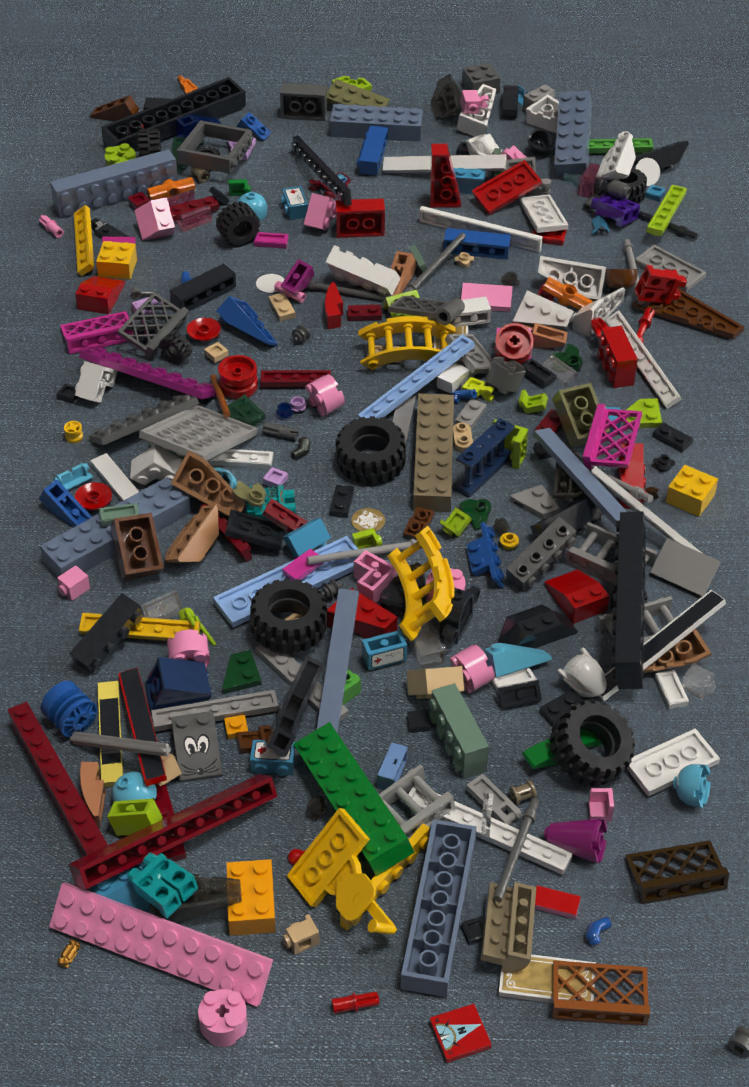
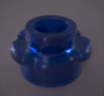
(284, 410)

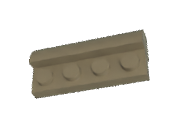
(509, 927)

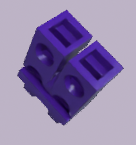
(621, 210)

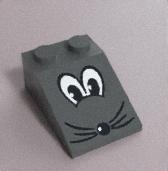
(196, 746)

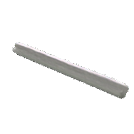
(119, 743)

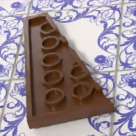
(694, 313)

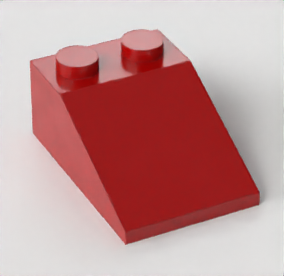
(98, 294)
(578, 595)

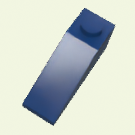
(63, 504)

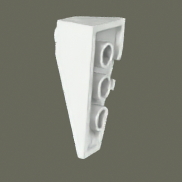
(585, 277)
(600, 308)

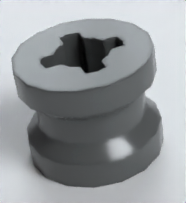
(740, 1043)

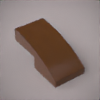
(245, 739)

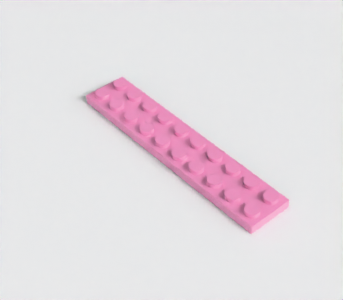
(160, 943)

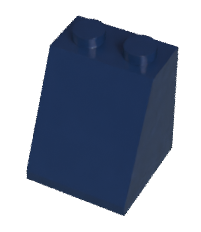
(177, 683)

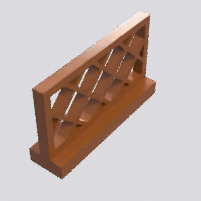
(600, 1011)

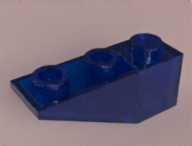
(188, 123)

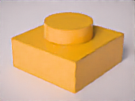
(234, 725)

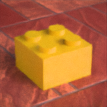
(116, 260)
(691, 490)

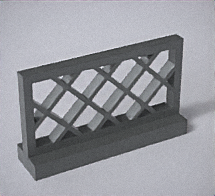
(171, 325)

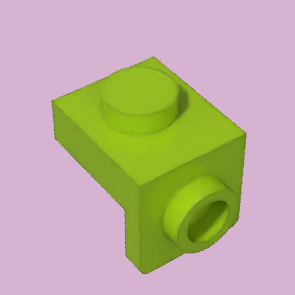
(532, 403)
(455, 522)
(366, 539)

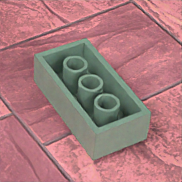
(458, 731)

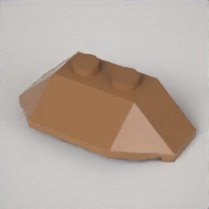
(195, 537)

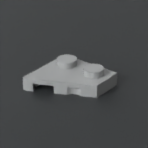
(536, 501)

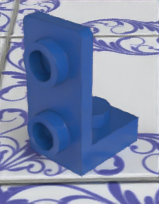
(251, 123)

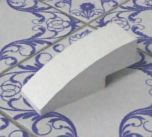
(454, 377)

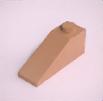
(404, 265)

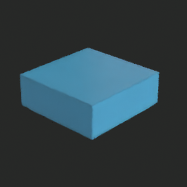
(655, 193)

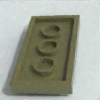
(348, 94)

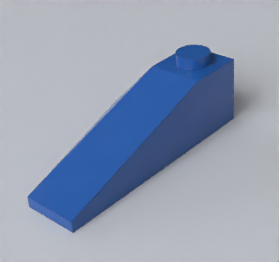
(243, 317)

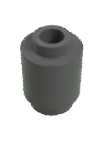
(618, 189)

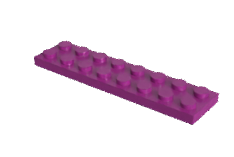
(145, 371)

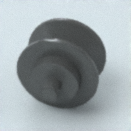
(301, 334)
(331, 589)

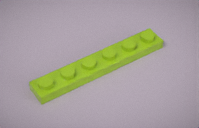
(666, 210)

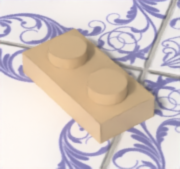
(282, 307)

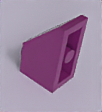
(298, 277)

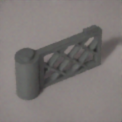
(441, 310)

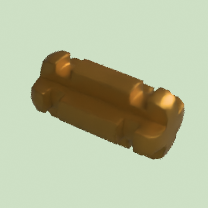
(68, 953)

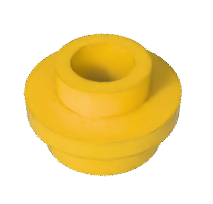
(509, 541)

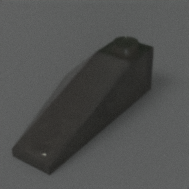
(209, 897)

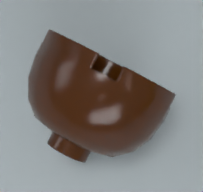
(621, 278)

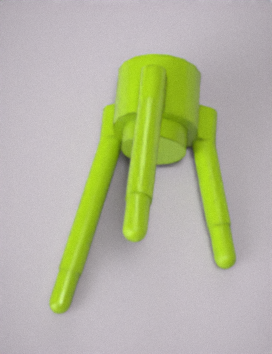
(188, 615)

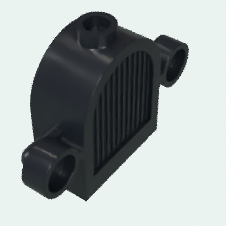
(460, 615)

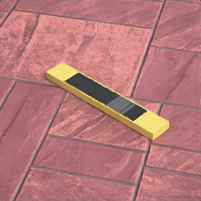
(110, 725)

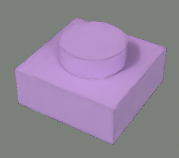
(275, 477)

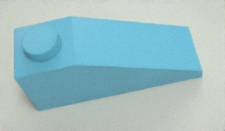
(512, 658)

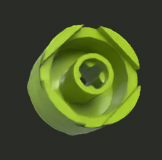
(119, 154)

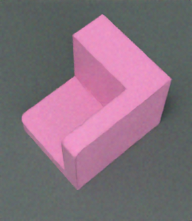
(601, 803)

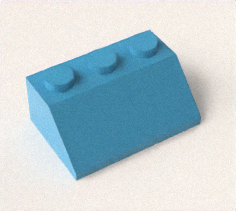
(122, 890)

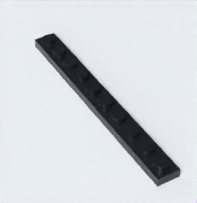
(323, 172)

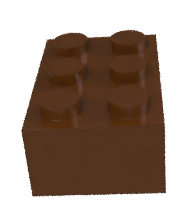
(136, 546)

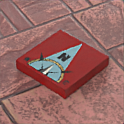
(460, 1033)

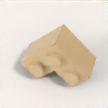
(423, 681)

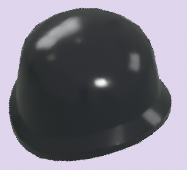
(539, 142)

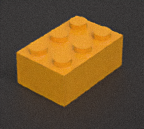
(257, 909)

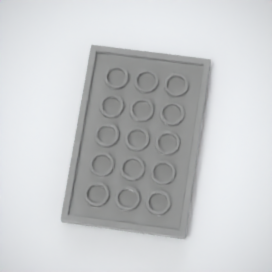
(199, 432)

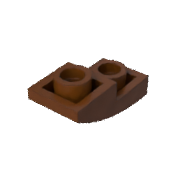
(420, 519)

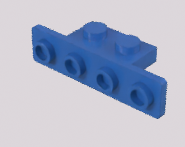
(484, 555)

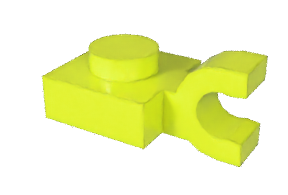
(480, 387)

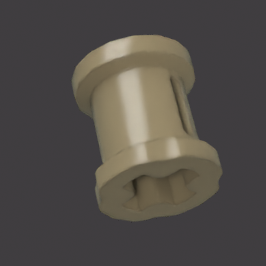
(202, 174)
(522, 792)

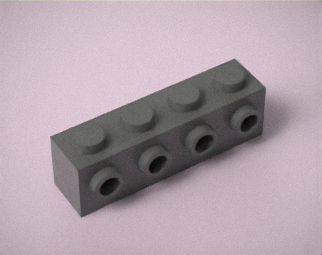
(541, 553)

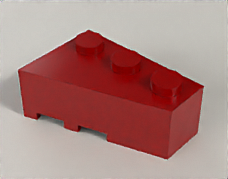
(635, 472)
(370, 618)

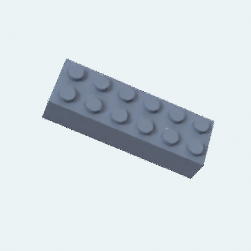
(355, 120)
(573, 132)

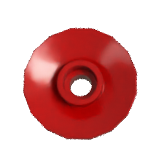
(203, 329)
(93, 495)

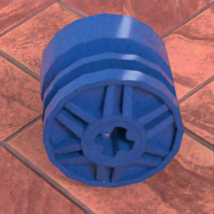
(68, 708)

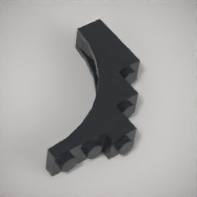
(291, 708)

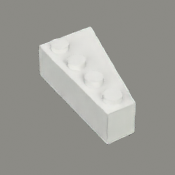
(544, 113)
(477, 123)
(362, 272)

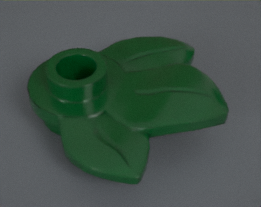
(570, 356)
(472, 509)

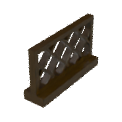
(680, 884)

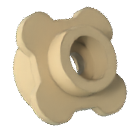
(464, 259)

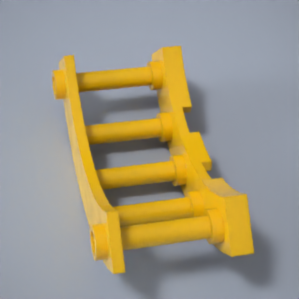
(405, 325)
(443, 584)

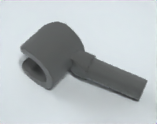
(137, 293)

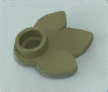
(253, 495)

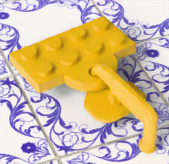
(333, 868)

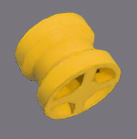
(73, 432)

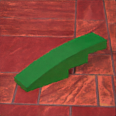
(541, 756)

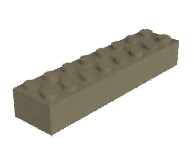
(434, 452)

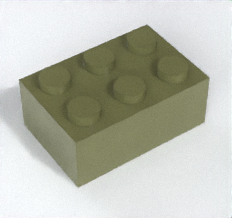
(576, 412)

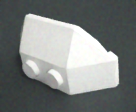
(618, 160)

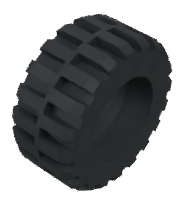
(375, 466)
(288, 634)
(610, 730)

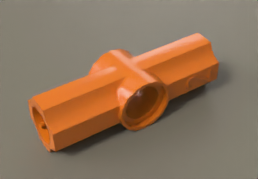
(170, 188)
(566, 294)

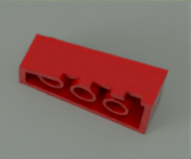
(443, 182)

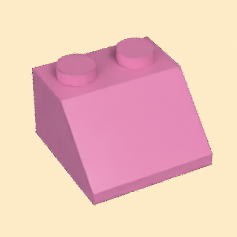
(155, 219)

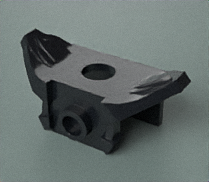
(392, 593)

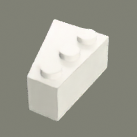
(542, 311)

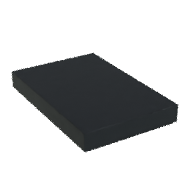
(254, 530)

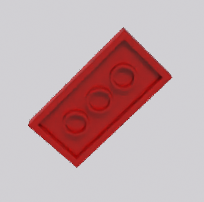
(507, 187)

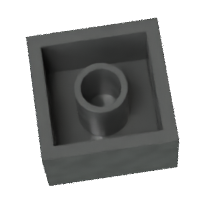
(476, 75)

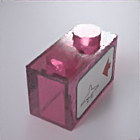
(588, 182)

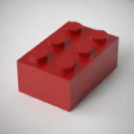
(361, 218)
(617, 356)

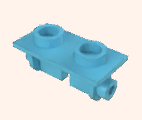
(76, 477)

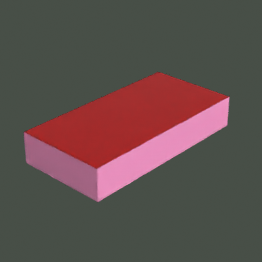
(557, 902)

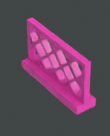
(91, 337)
(595, 439)

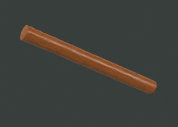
(221, 399)

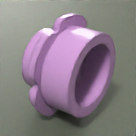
(298, 404)

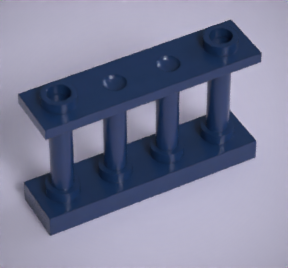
(483, 459)

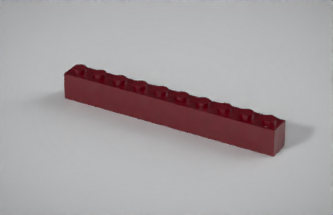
(56, 779)
(172, 831)

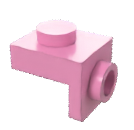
(513, 153)

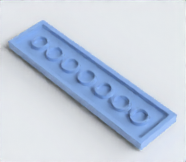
(237, 601)

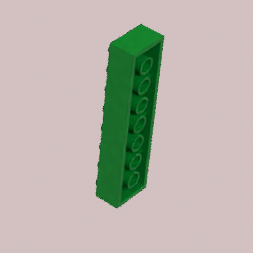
(351, 790)

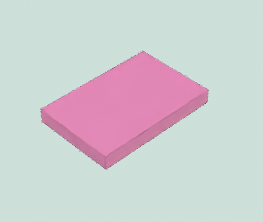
(497, 295)

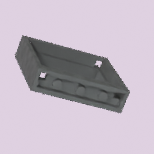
(188, 156)

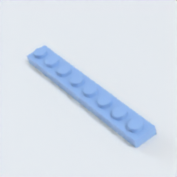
(419, 378)

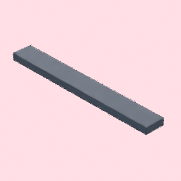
(579, 474)
(338, 658)

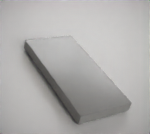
(664, 260)

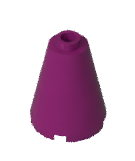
(579, 837)

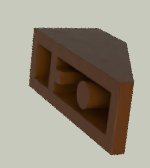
(116, 109)

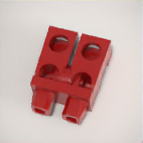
(659, 285)

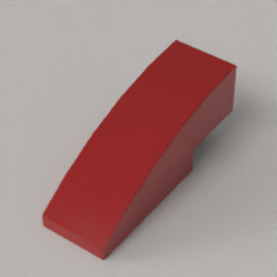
(333, 307)

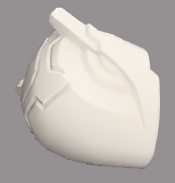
(481, 145)
(584, 675)

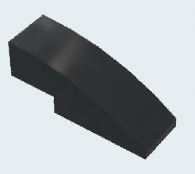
(510, 101)

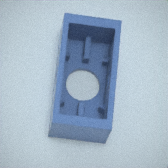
(392, 766)

